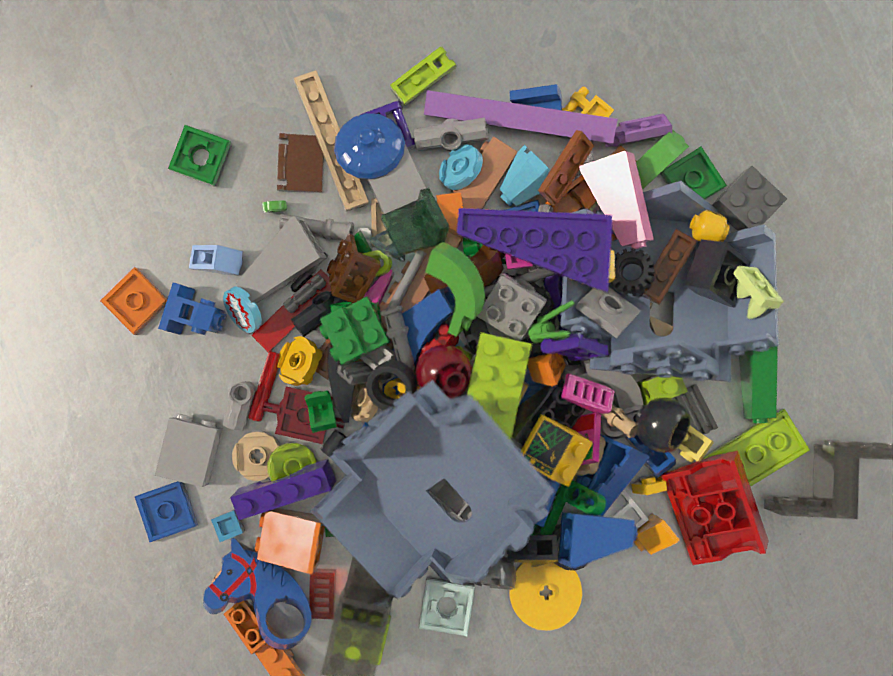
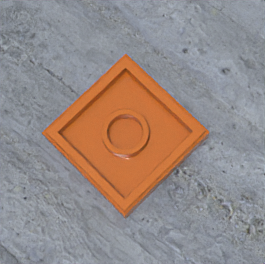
(134, 301)

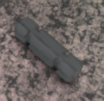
(304, 293)

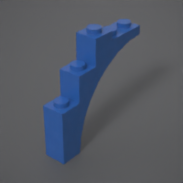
(425, 321)

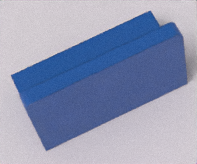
(542, 96)

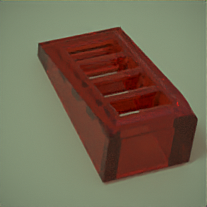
(329, 574)

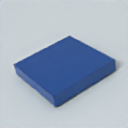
(166, 511)

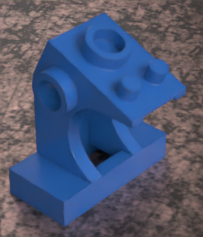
(204, 314)

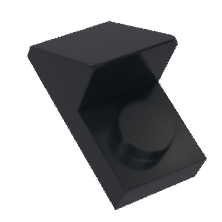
(538, 551)

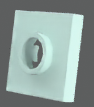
(451, 623)

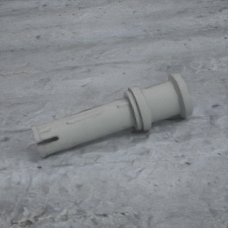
(328, 228)

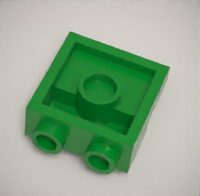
(354, 331)

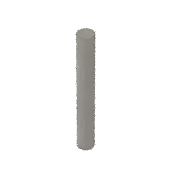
(407, 279)

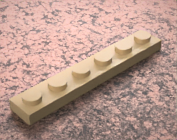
(326, 130)

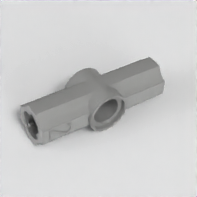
(437, 135)

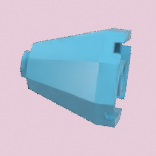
(523, 178)

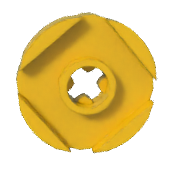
(301, 372)

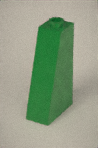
(759, 384)

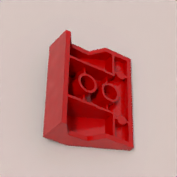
(716, 508)

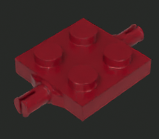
(294, 416)

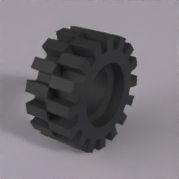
(645, 279)

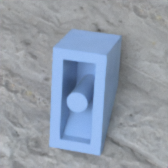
(216, 259)

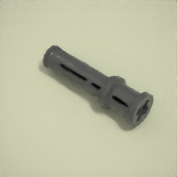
(398, 333)

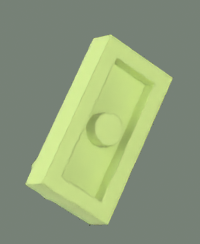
(763, 295)

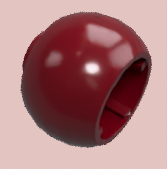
(446, 366)

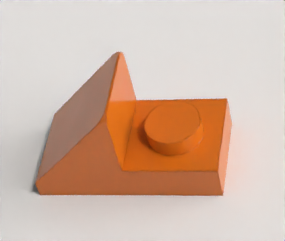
(546, 368)

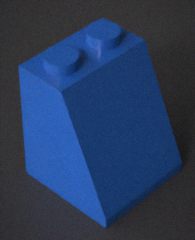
(593, 537)

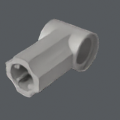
(238, 408)

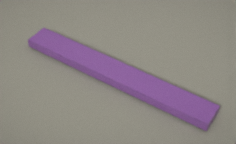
(520, 116)

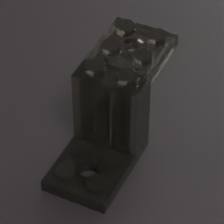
(833, 481)
(358, 623)

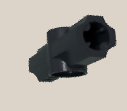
(310, 317)

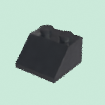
(713, 271)

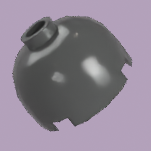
(499, 576)

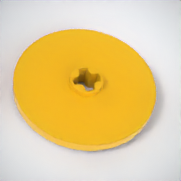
(560, 604)

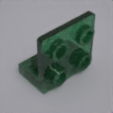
(416, 226)

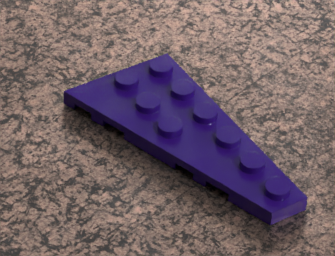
(559, 242)

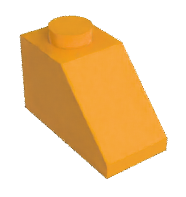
(654, 535)

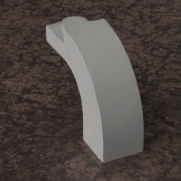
(624, 386)

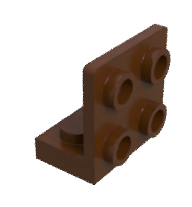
(351, 271)

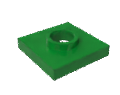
(192, 141)

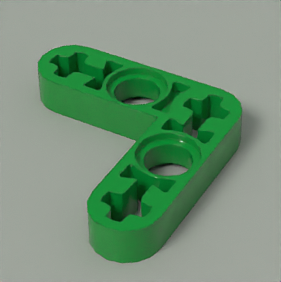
(565, 495)

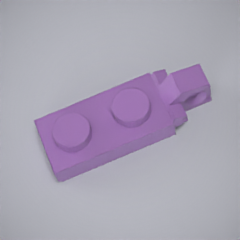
(640, 129)

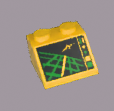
(555, 450)

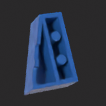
(614, 473)

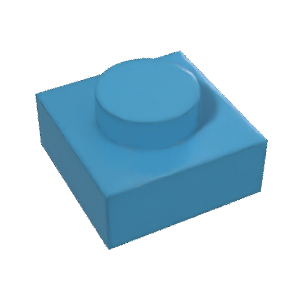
(227, 526)

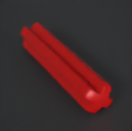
(264, 386)

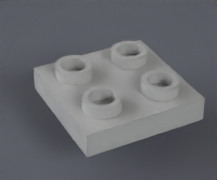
(512, 306)

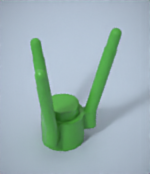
(545, 329)

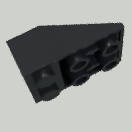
(548, 403)

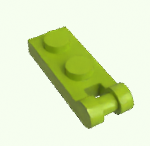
(422, 76)

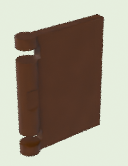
(300, 163)

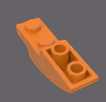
(276, 661)

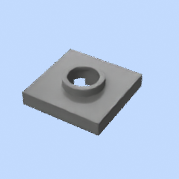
(612, 316)

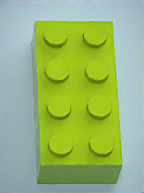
(499, 378)

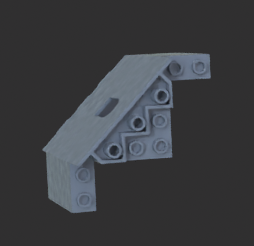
(703, 329)
(396, 524)

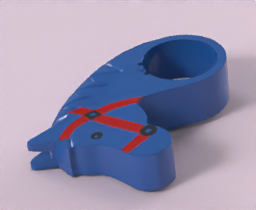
(263, 584)

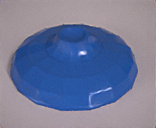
(369, 146)

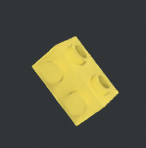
(695, 445)

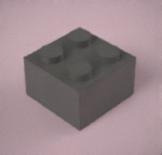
(749, 200)

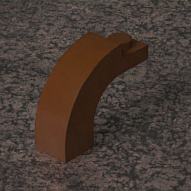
(485, 260)

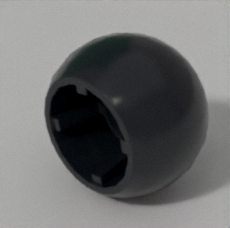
(663, 424)

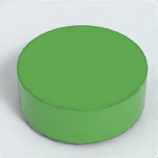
(274, 206)

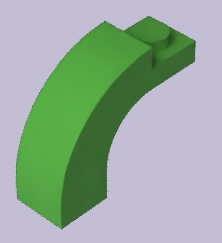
(660, 157)
(464, 281)

